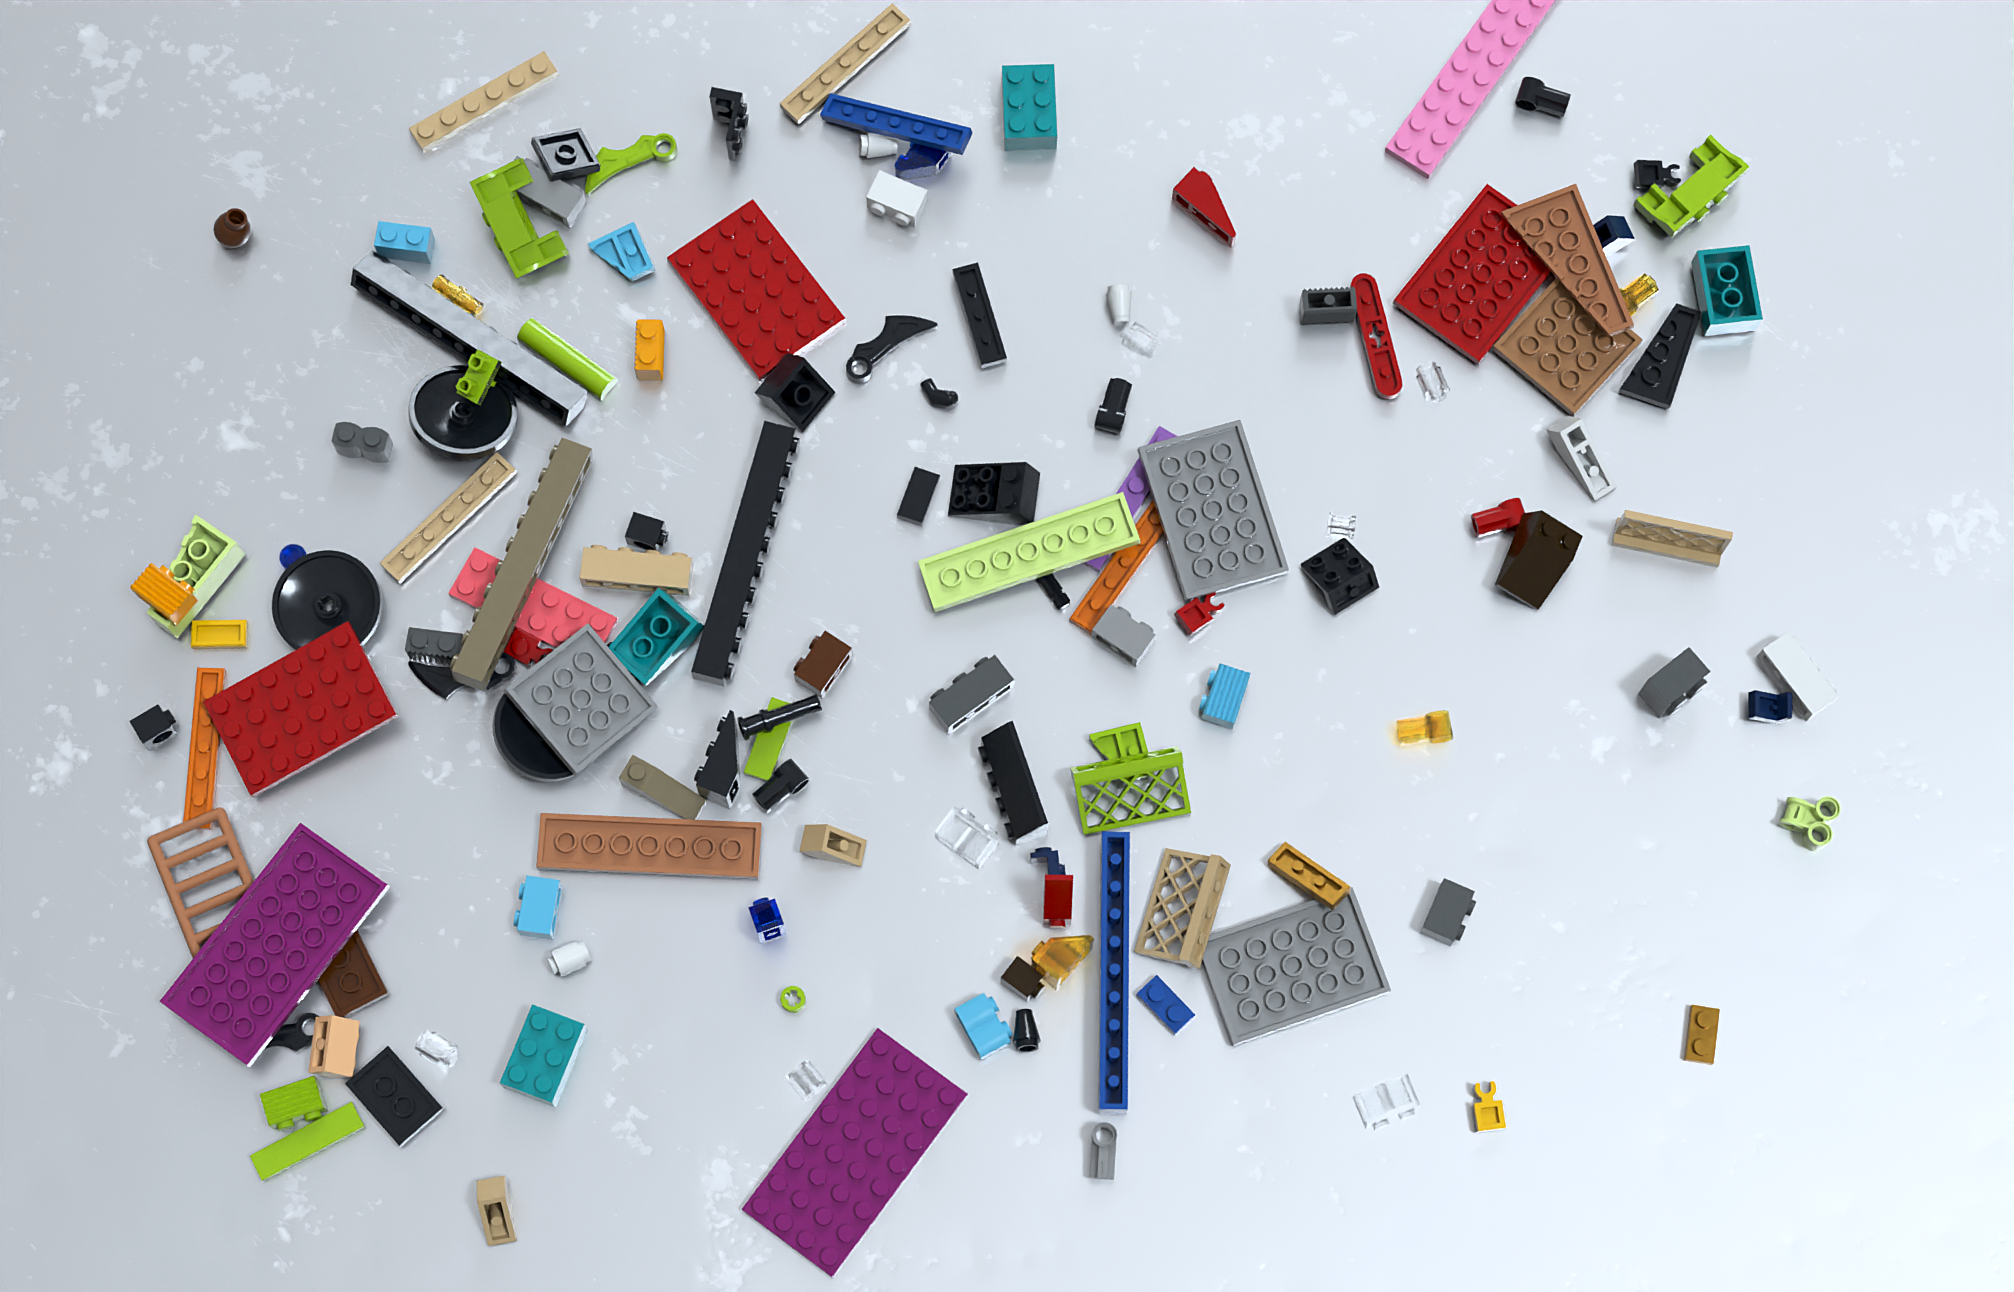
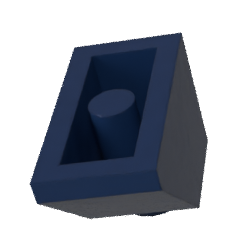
(1613, 233)

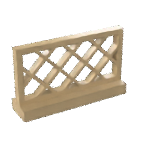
(1670, 538)
(1204, 907)

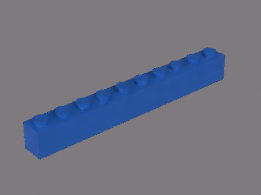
(1114, 973)

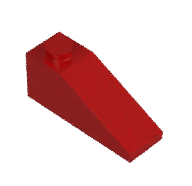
(1201, 199)
(1057, 900)

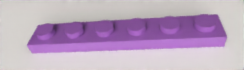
(1135, 491)

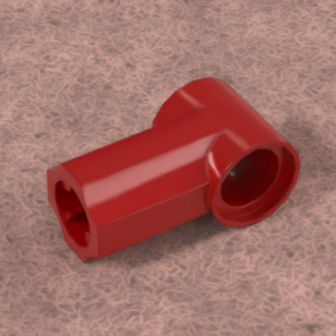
(1500, 518)

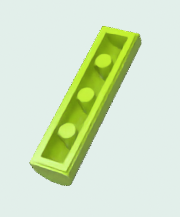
(566, 358)

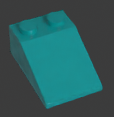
(656, 636)

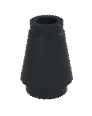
(1025, 1032)

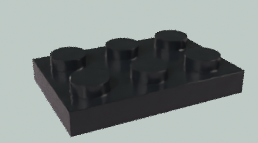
(394, 1096)

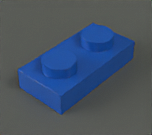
(1165, 1005)

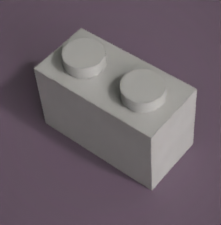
(1124, 635)

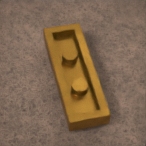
(1309, 875)

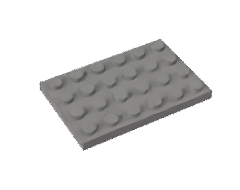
(1213, 510)
(1293, 967)

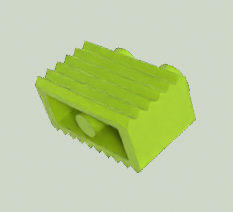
(293, 1103)

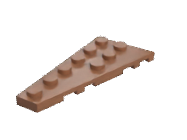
(1568, 245)

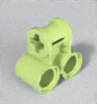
(1809, 819)

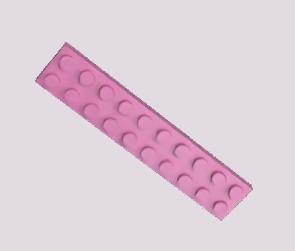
(1465, 82)

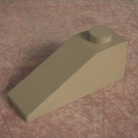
(661, 789)

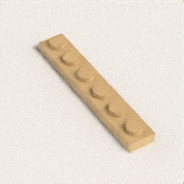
(845, 63)
(483, 101)
(448, 517)

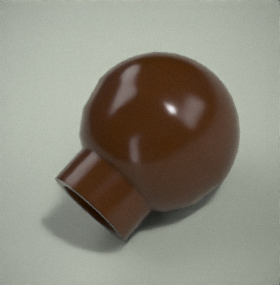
(232, 228)

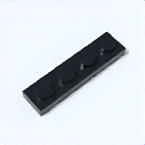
(979, 315)

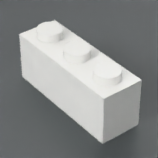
(1798, 675)

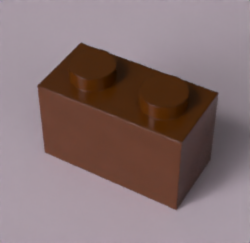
(822, 663)

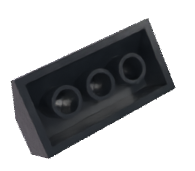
(1014, 784)

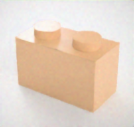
(334, 1046)

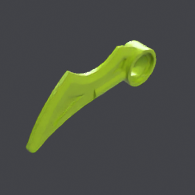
(618, 160)

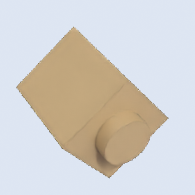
(832, 845)
(496, 1210)

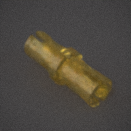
(457, 295)

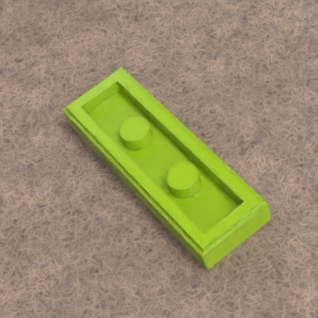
(767, 748)

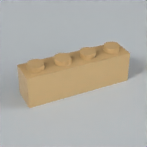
(635, 570)

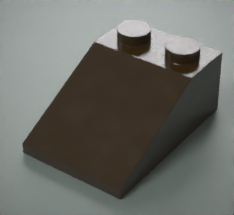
(1537, 558)

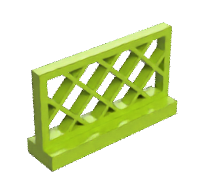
(1132, 766)

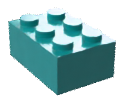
(1029, 107)
(1726, 290)
(543, 1055)

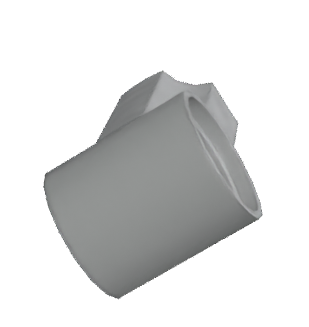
(1103, 1155)

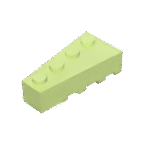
(204, 564)

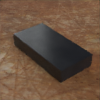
(918, 496)

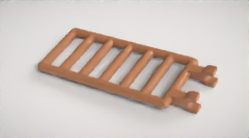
(174, 890)

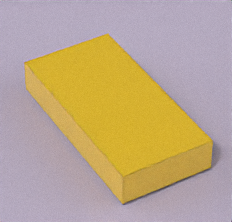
(219, 634)

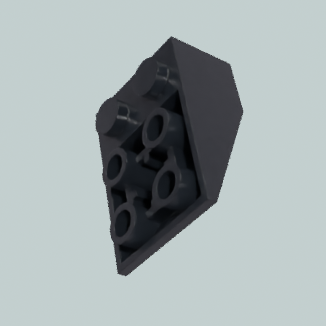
(995, 492)
(721, 776)

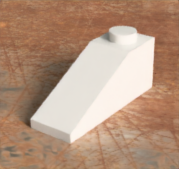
(1581, 456)

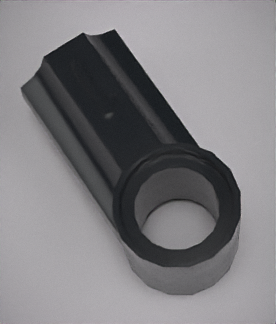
(1535, 95)
(1112, 411)
(787, 781)

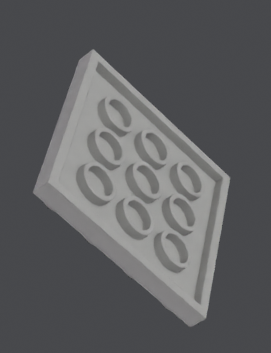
(580, 699)

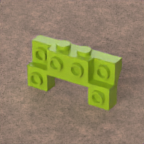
(1692, 199)
(510, 221)

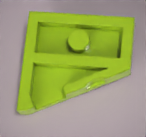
(1120, 743)

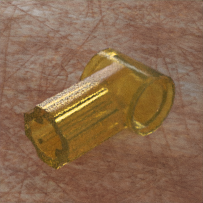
(1639, 292)
(1433, 728)

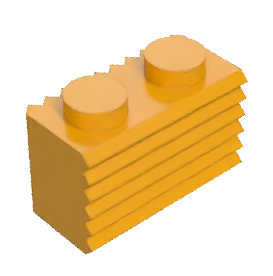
(649, 350)
(164, 593)

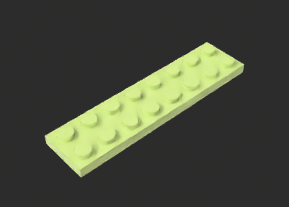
(1029, 552)

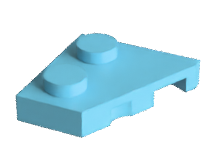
(624, 252)

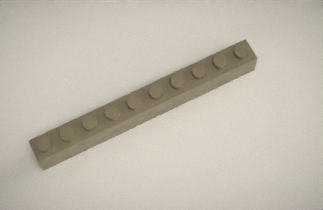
(521, 565)

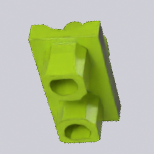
(478, 377)

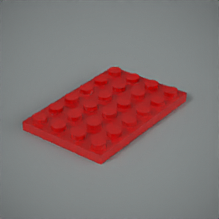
(1474, 279)
(756, 289)
(300, 709)

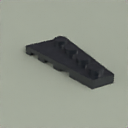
(1661, 365)

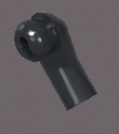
(938, 397)

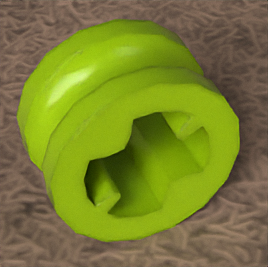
(800, 995)

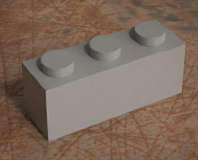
(552, 198)

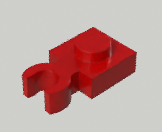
(1196, 614)
(526, 647)

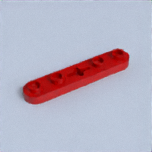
(1381, 360)

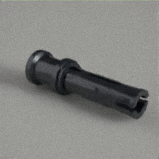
(767, 720)

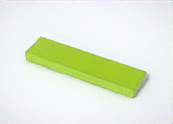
(307, 1141)

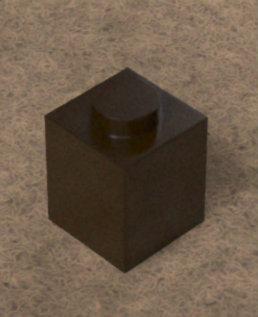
(1023, 979)

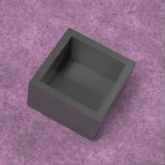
(1674, 682)

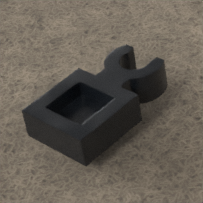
(1652, 171)

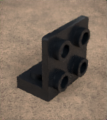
(730, 108)
(1341, 574)

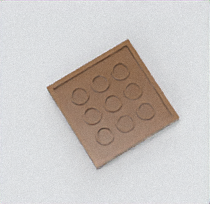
(1564, 348)

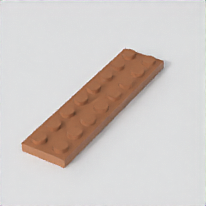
(649, 845)

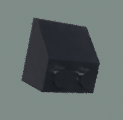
(795, 391)

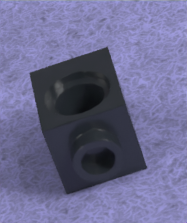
(646, 532)
(154, 726)

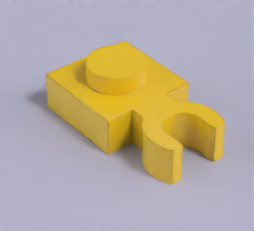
(1488, 1113)

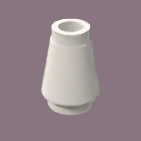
(875, 145)
(1119, 302)

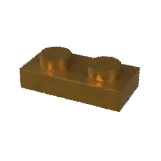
(1701, 1034)

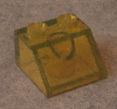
(1060, 957)

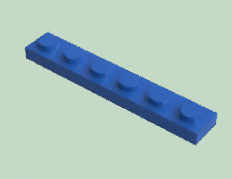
(896, 124)

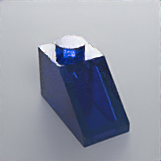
(767, 919)

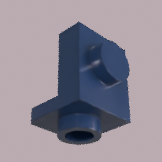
(1769, 706)
(1046, 855)

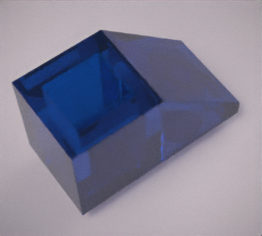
(920, 162)

